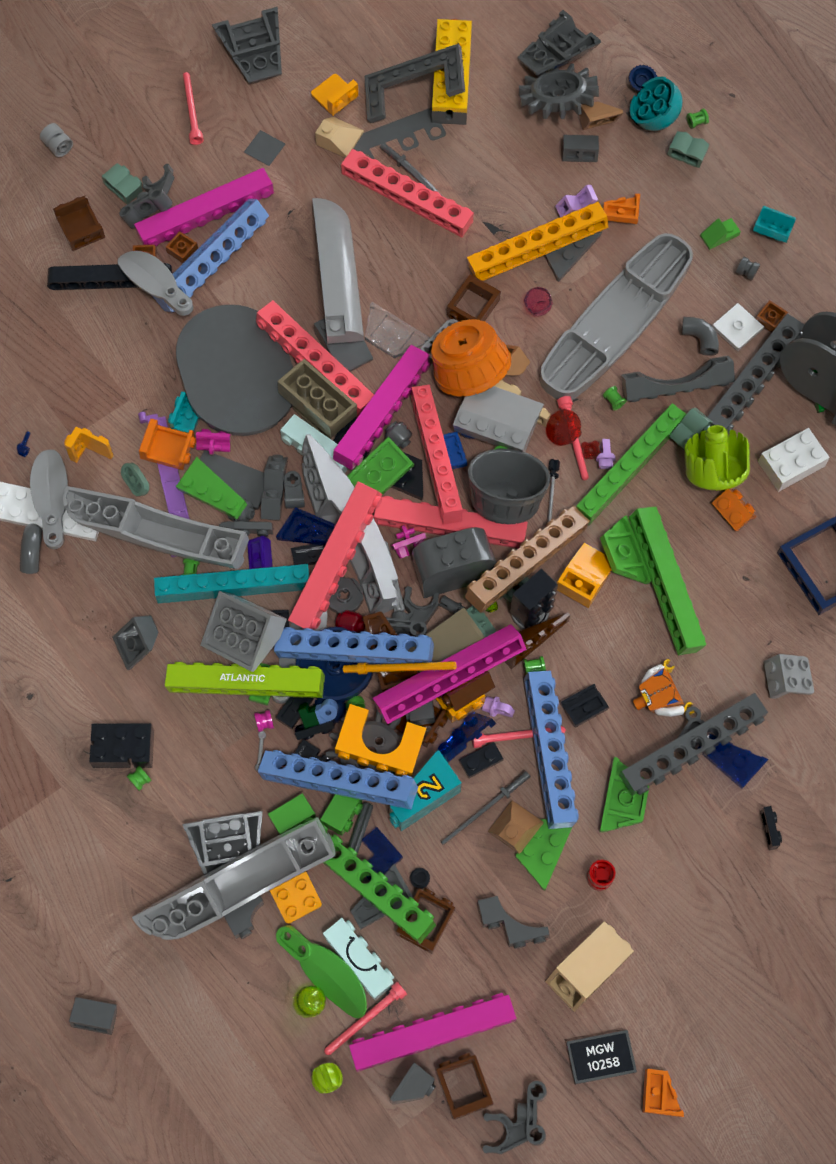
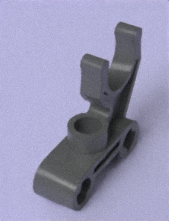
(150, 201)
(417, 617)
(520, 1132)

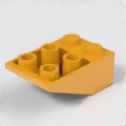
(584, 575)

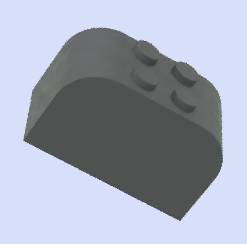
(452, 560)

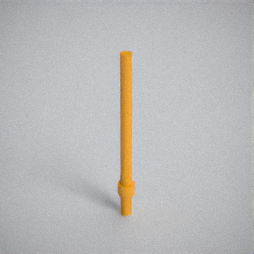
(364, 668)

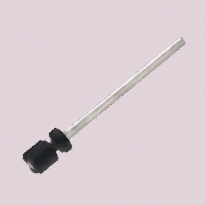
(554, 466)

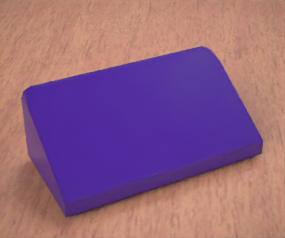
(259, 553)

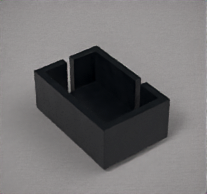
(534, 599)
(119, 742)

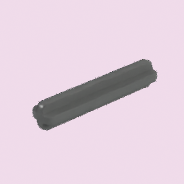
(360, 827)

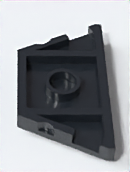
(412, 481)

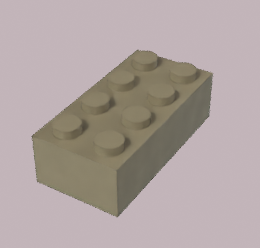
(317, 398)

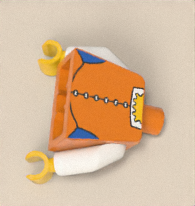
(661, 693)

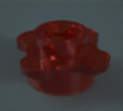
(587, 454)

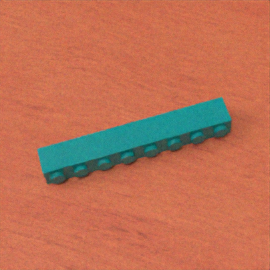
(235, 582)

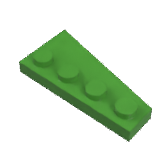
(210, 489)

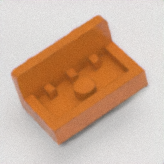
(734, 508)

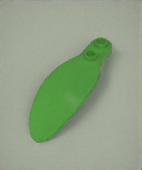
(326, 971)

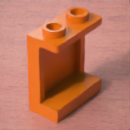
(166, 445)

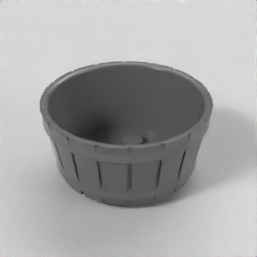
(507, 485)

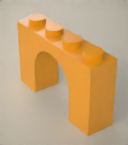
(400, 760)

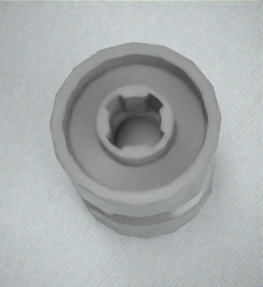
(56, 140)

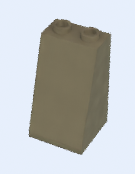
(453, 636)

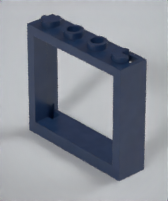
(800, 574)

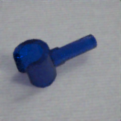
(22, 449)

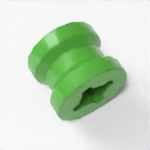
(139, 778)

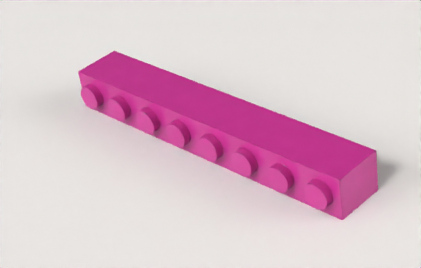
(204, 208)
(381, 408)
(434, 683)
(433, 1032)

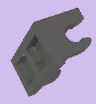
(580, 148)

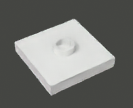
(737, 327)

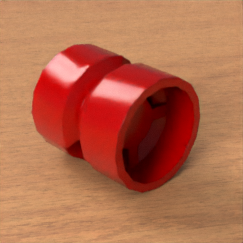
(601, 875)

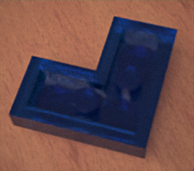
(384, 852)

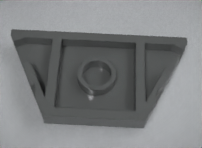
(566, 257)

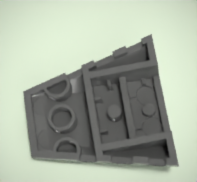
(254, 45)
(557, 46)
(223, 838)

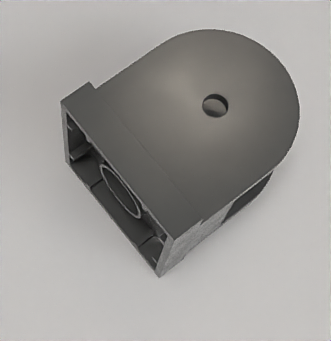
(817, 352)

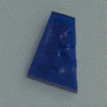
(305, 528)
(469, 730)
(735, 762)

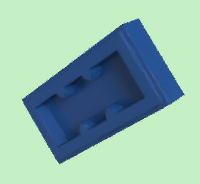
(455, 450)

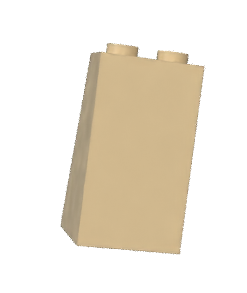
(589, 966)

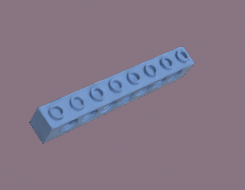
(214, 244)
(361, 654)
(539, 720)
(401, 797)

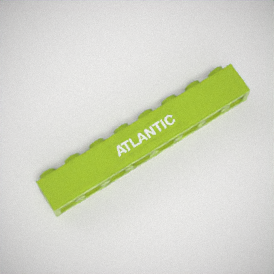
(240, 681)

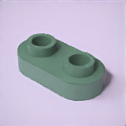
(135, 479)

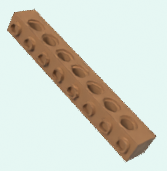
(483, 598)

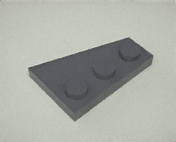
(366, 913)

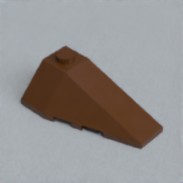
(537, 635)

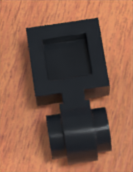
(307, 750)

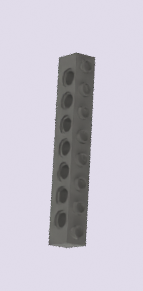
(787, 327)
(750, 705)

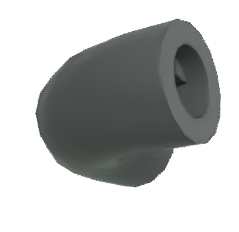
(704, 331)
(30, 549)

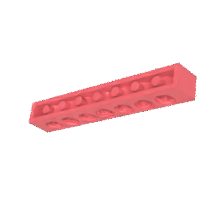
(411, 200)
(312, 349)
(436, 454)

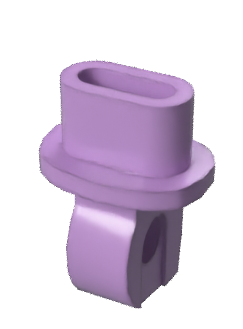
(605, 458)
(495, 707)

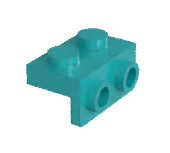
(774, 224)
(183, 416)

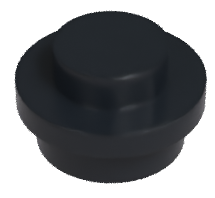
(420, 878)

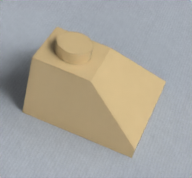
(337, 136)

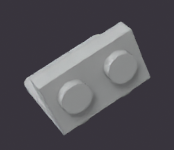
(788, 675)

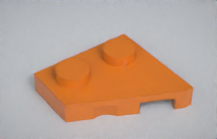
(623, 209)
(659, 1094)

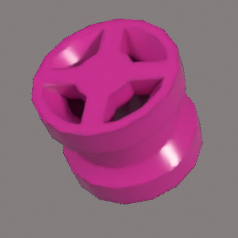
(264, 720)

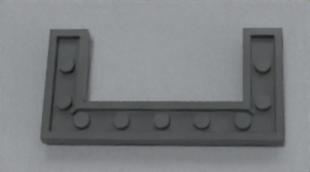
(447, 58)

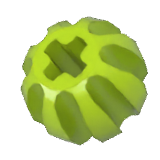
(326, 1078)

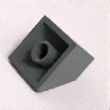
(136, 640)
(413, 1086)

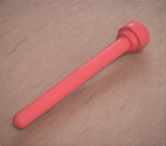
(195, 134)
(566, 403)
(477, 743)
(396, 993)

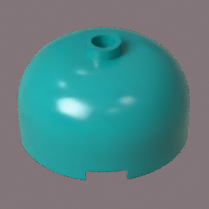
(656, 104)

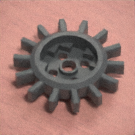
(571, 86)
(371, 732)

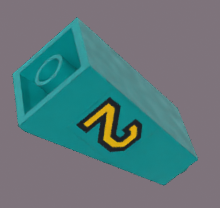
(435, 785)

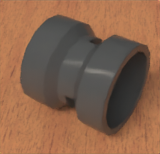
(748, 268)

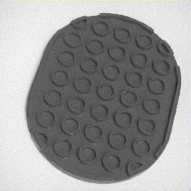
(232, 370)

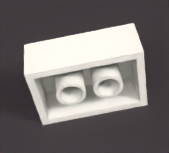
(793, 459)

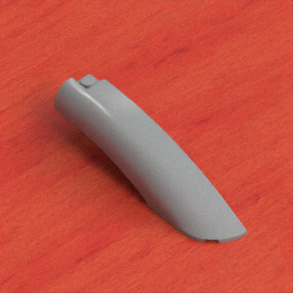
(337, 273)
(329, 494)
(154, 528)
(237, 882)

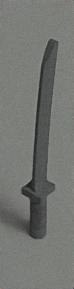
(401, 161)
(505, 792)

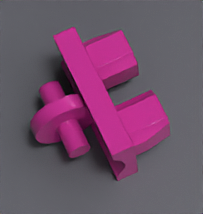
(213, 441)
(400, 547)

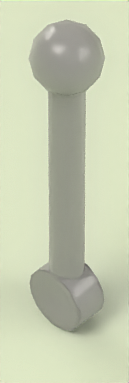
(262, 735)

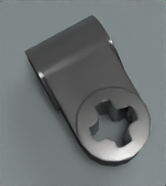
(293, 492)

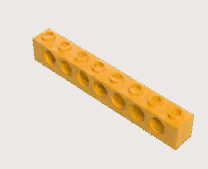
(538, 242)

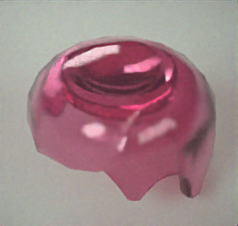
(538, 301)

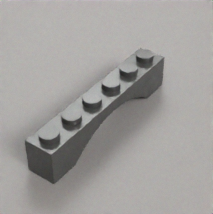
(715, 372)

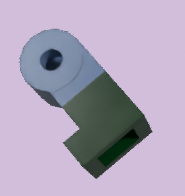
(319, 713)

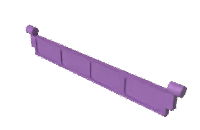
(169, 477)

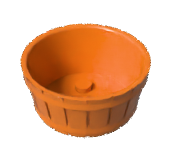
(469, 358)

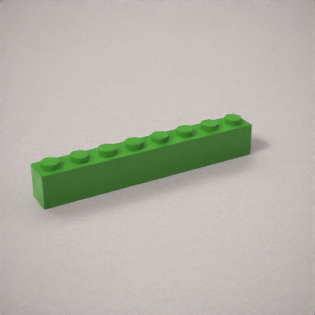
(630, 463)
(667, 581)

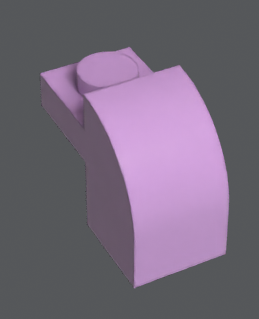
(573, 203)

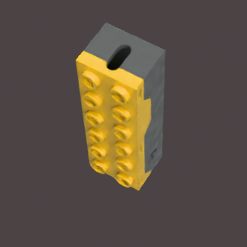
(454, 108)

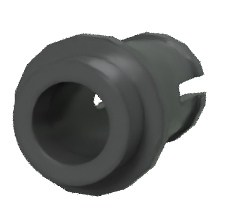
(450, 605)

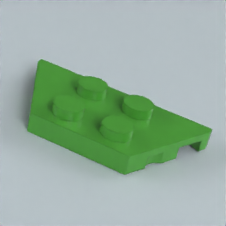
(624, 552)
(620, 806)
(543, 853)

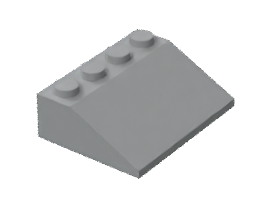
(498, 418)
(242, 630)

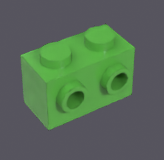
(340, 813)
(291, 814)

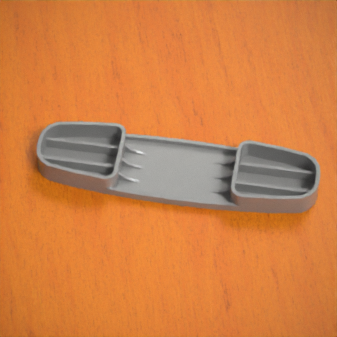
(616, 317)

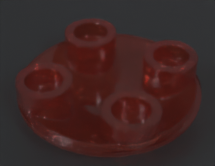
(563, 427)

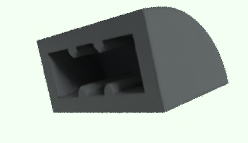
(93, 1016)

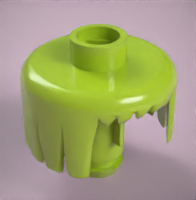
(717, 459)

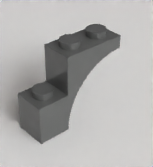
(273, 487)
(517, 934)

